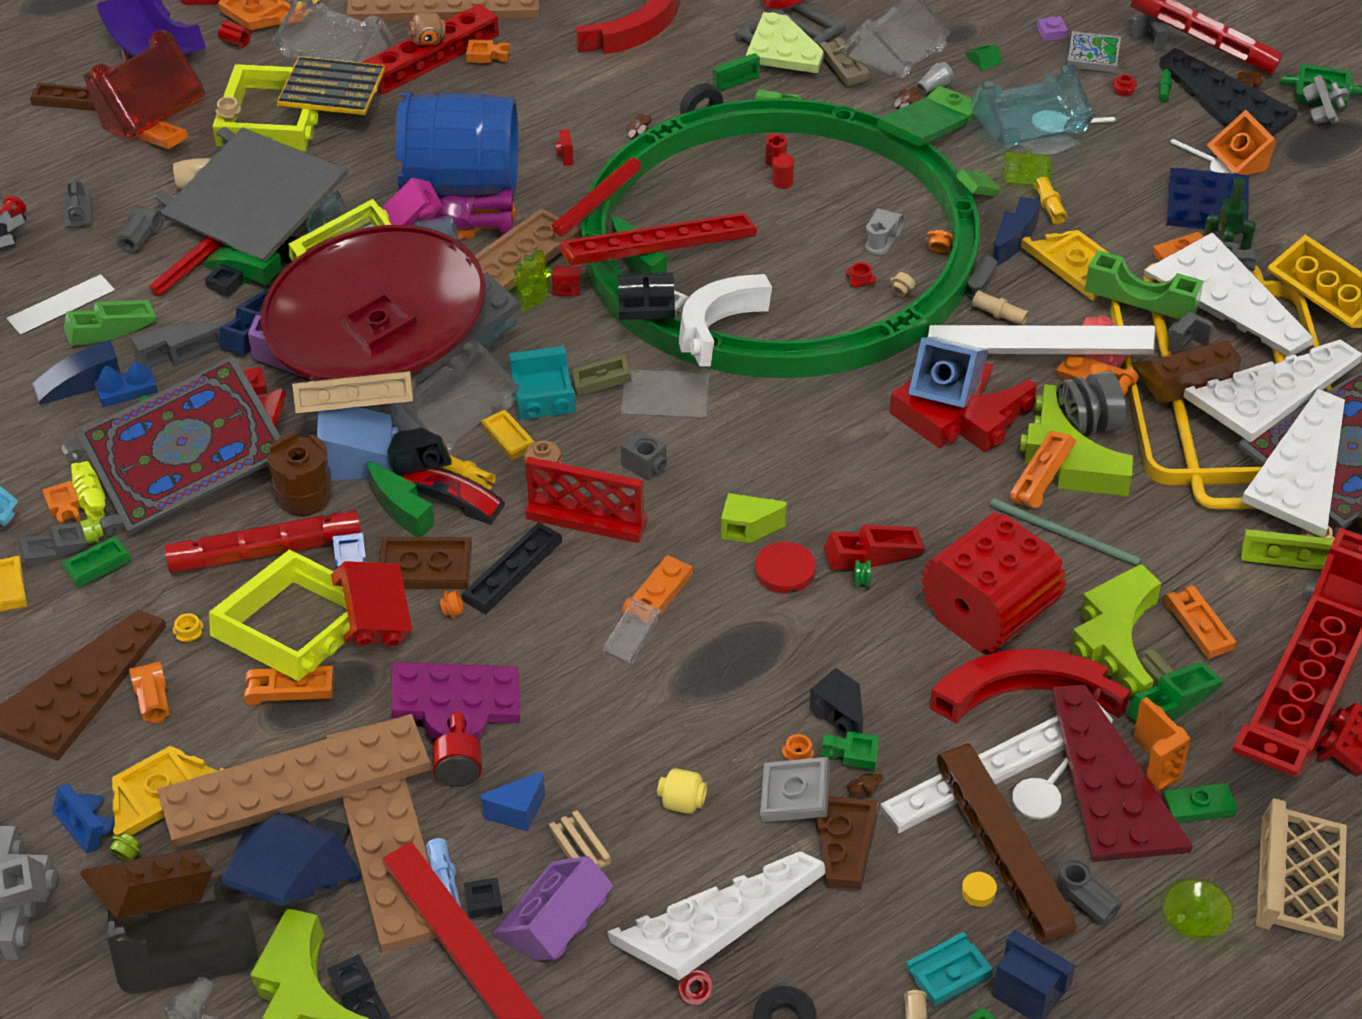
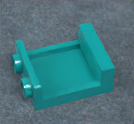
(542, 382)

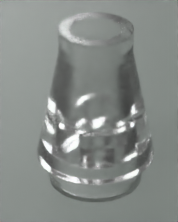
(190, 1001)

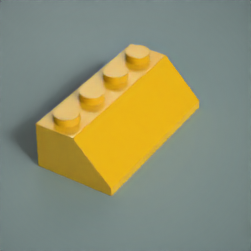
(1322, 279)

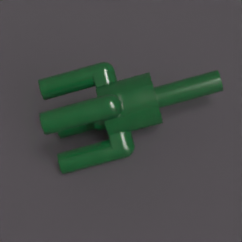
(1232, 218)

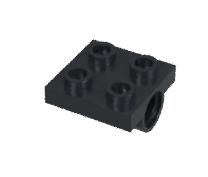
(646, 296)

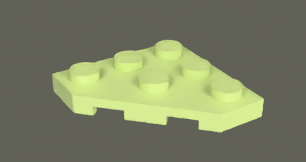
(785, 45)

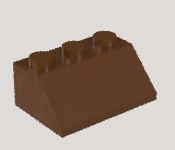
(1174, 372)
(150, 882)

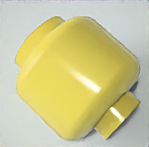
(682, 791)

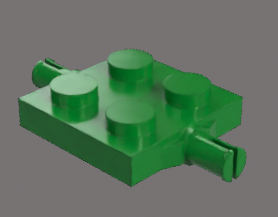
(1306, 77)

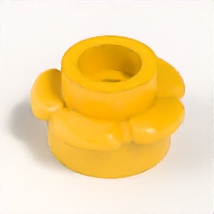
(187, 627)

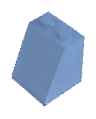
(947, 370)
(354, 439)

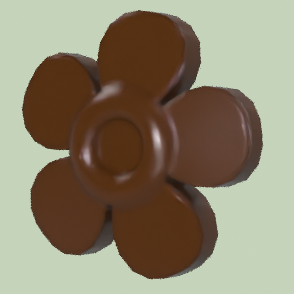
(1250, 78)
(907, 97)
(638, 125)
(866, 783)

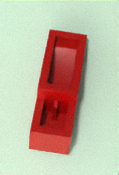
(874, 543)

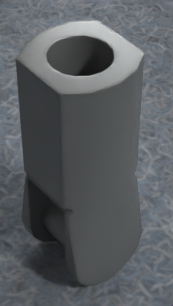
(981, 276)

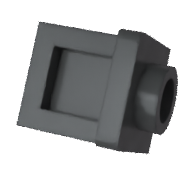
(1152, 29)
(1187, 329)

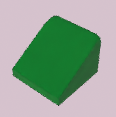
(984, 56)

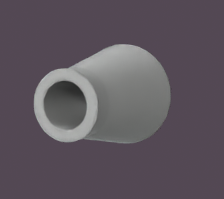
(939, 74)

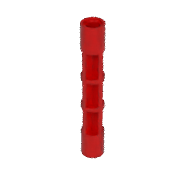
(1212, 33)
(259, 541)

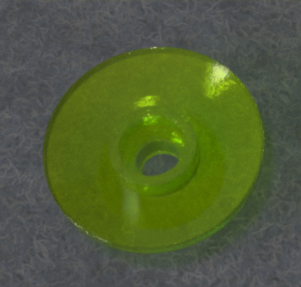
(1202, 898)

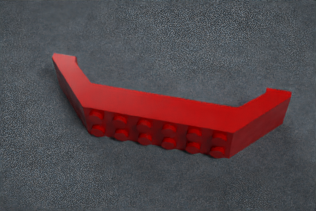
(1312, 667)

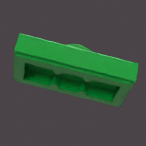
(736, 72)
(96, 561)
(1200, 802)

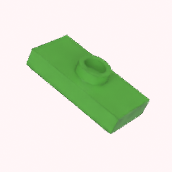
(952, 100)

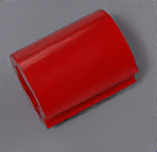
(234, 34)
(774, 146)
(783, 171)

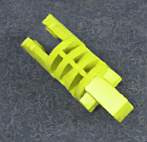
(88, 490)

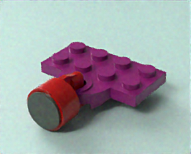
(455, 709)

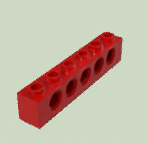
(409, 61)

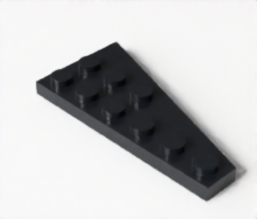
(1224, 95)

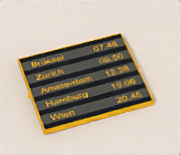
(331, 85)

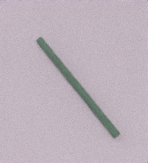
(1068, 533)

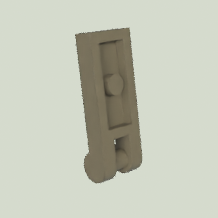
(847, 69)

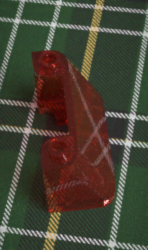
(144, 87)

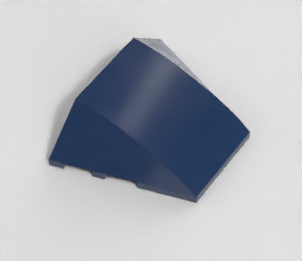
(288, 860)

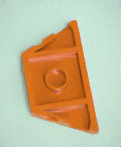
(255, 13)

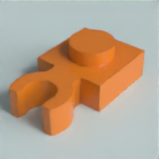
(484, 51)
(62, 502)

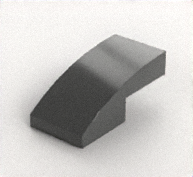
(60, 543)

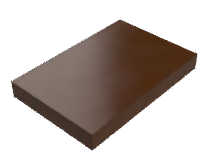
(430, 560)

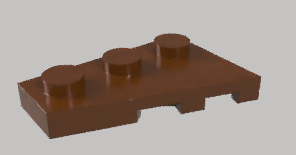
(847, 839)

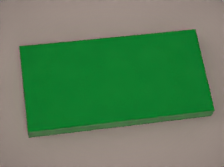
(922, 121)

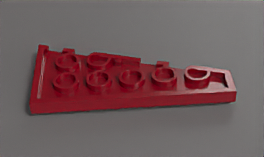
(1114, 796)

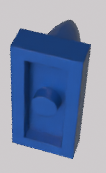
(118, 388)
(77, 816)

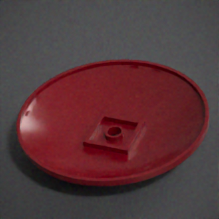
(405, 275)

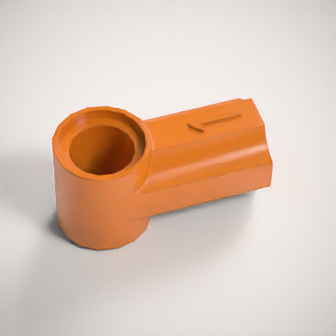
(150, 688)

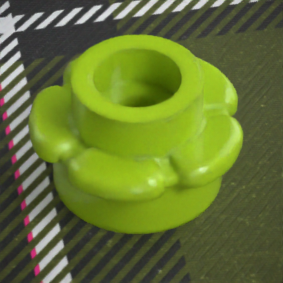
(92, 530)
(125, 847)

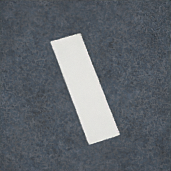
(60, 303)

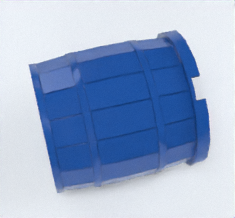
(458, 143)

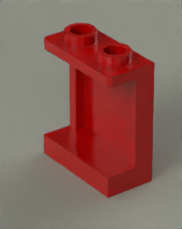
(374, 602)

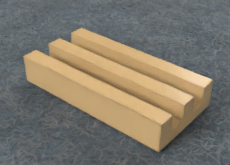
(568, 825)

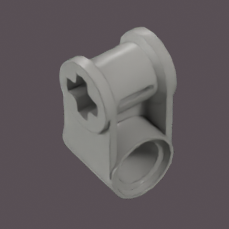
(882, 231)

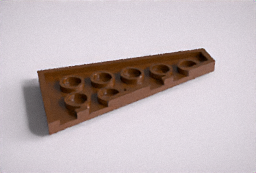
(64, 700)

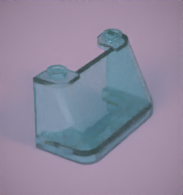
(1033, 110)

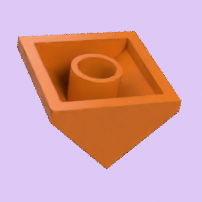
(1244, 145)

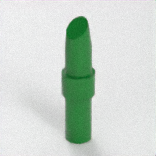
(1165, 86)

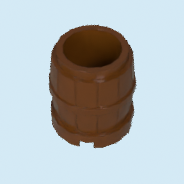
(300, 473)

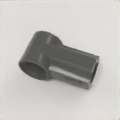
(140, 224)
(1088, 892)

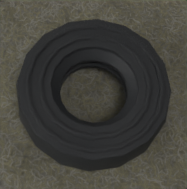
(699, 93)
(784, 997)

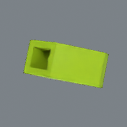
(751, 517)

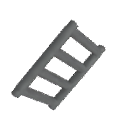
(833, 26)

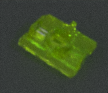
(1026, 167)
(532, 280)

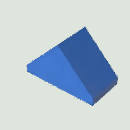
(515, 802)

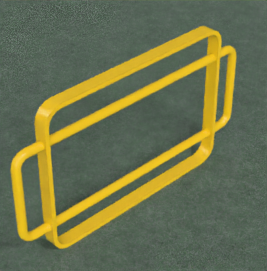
(1194, 474)

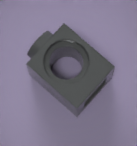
(643, 455)

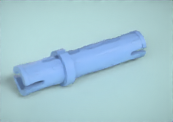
(442, 865)

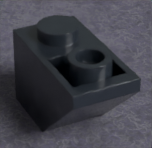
(417, 451)
(838, 702)

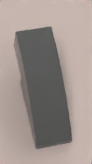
(176, 343)

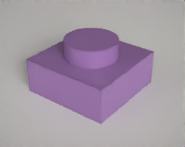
(1052, 28)

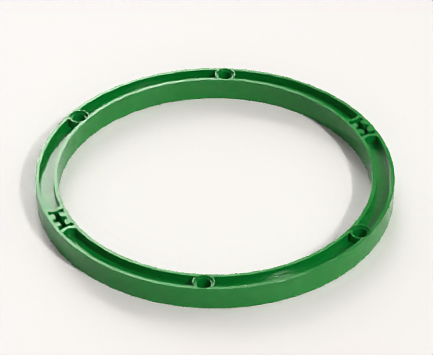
(806, 356)

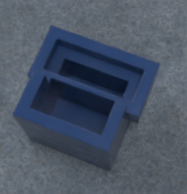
(1031, 977)

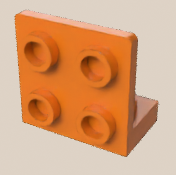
(1163, 742)

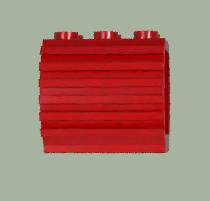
(993, 582)

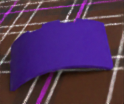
(135, 20)

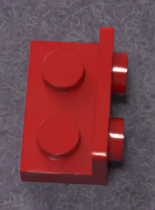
(1344, 738)

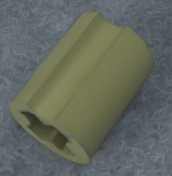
(1155, 665)

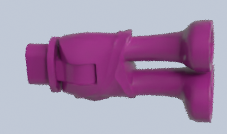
(463, 207)

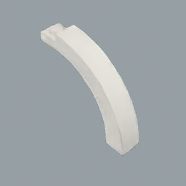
(716, 302)

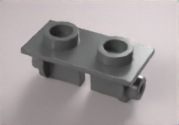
(77, 205)

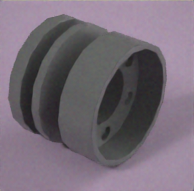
(1093, 403)

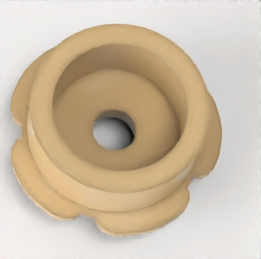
(228, 108)
(902, 284)

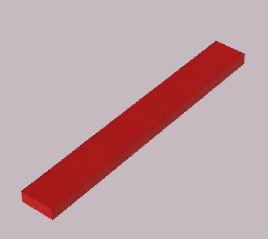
(657, 238)
(458, 935)

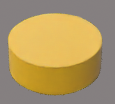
(979, 889)

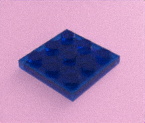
(1198, 194)

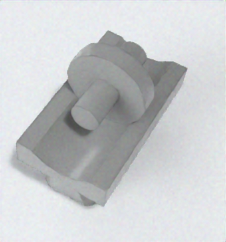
(1326, 111)

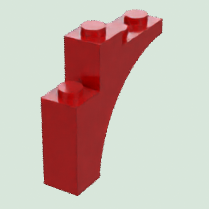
(980, 422)

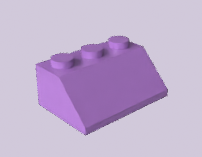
(555, 908)

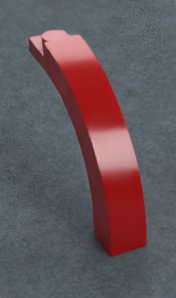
(629, 30)
(1023, 671)

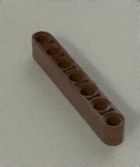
(1006, 844)

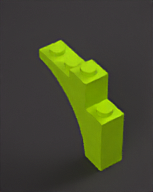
(1088, 464)
(1110, 617)
(289, 972)

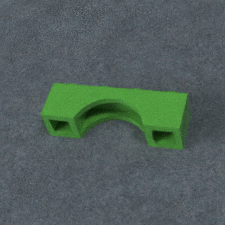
(1112, 279)

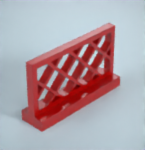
(581, 512)

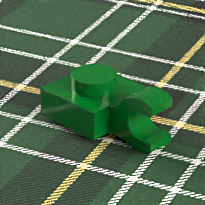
(857, 749)

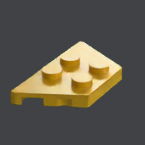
(1066, 255)
(136, 793)

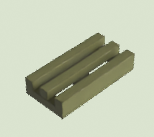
(602, 375)

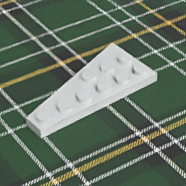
(1234, 294)
(1269, 392)
(1301, 469)
(714, 918)

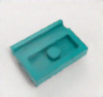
(949, 969)

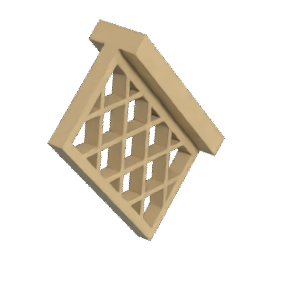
(353, 392)
(1273, 872)

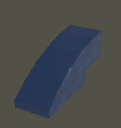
(1016, 227)
(235, 332)
(75, 373)

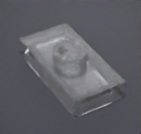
(632, 631)

